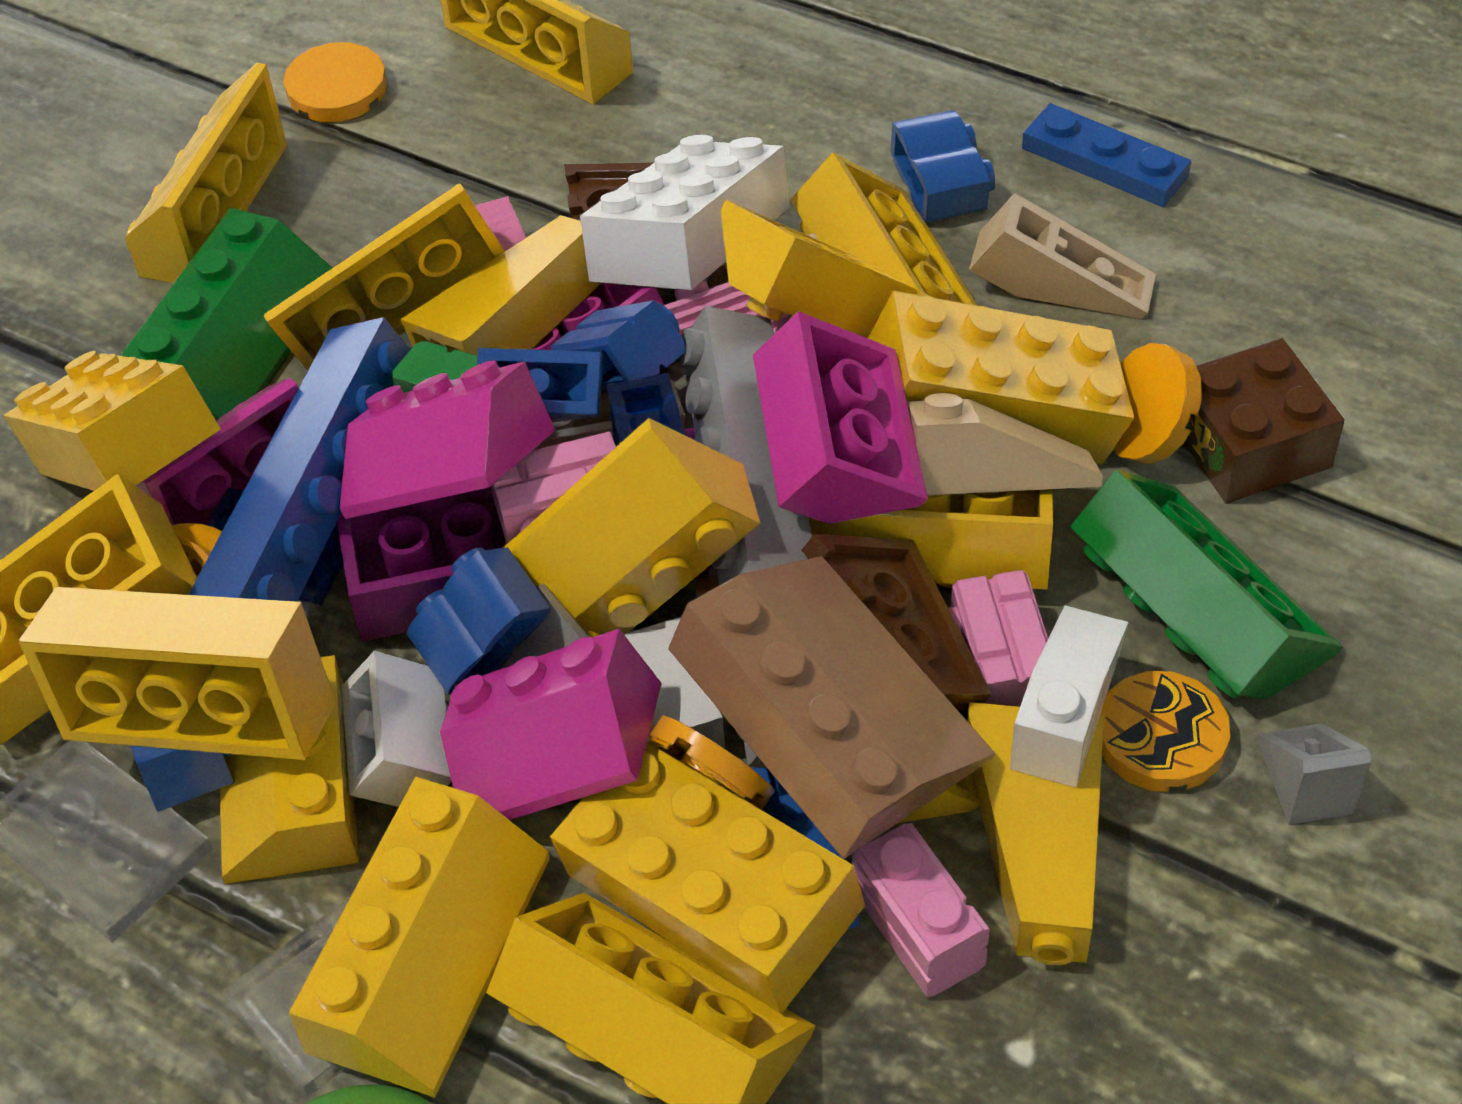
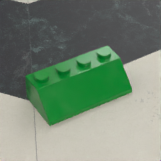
(217, 308)
(1202, 587)

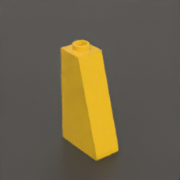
(512, 297)
(1040, 842)

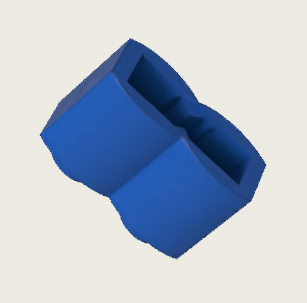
(941, 165)
(477, 616)

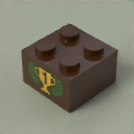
(1261, 422)

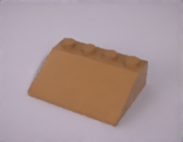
(826, 699)

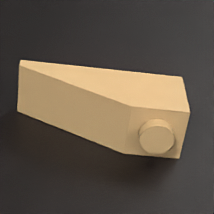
(1058, 264)
(982, 450)

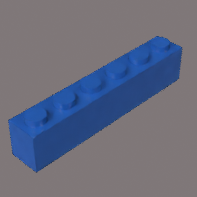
(298, 482)

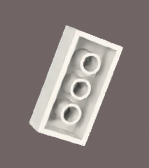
(668, 219)

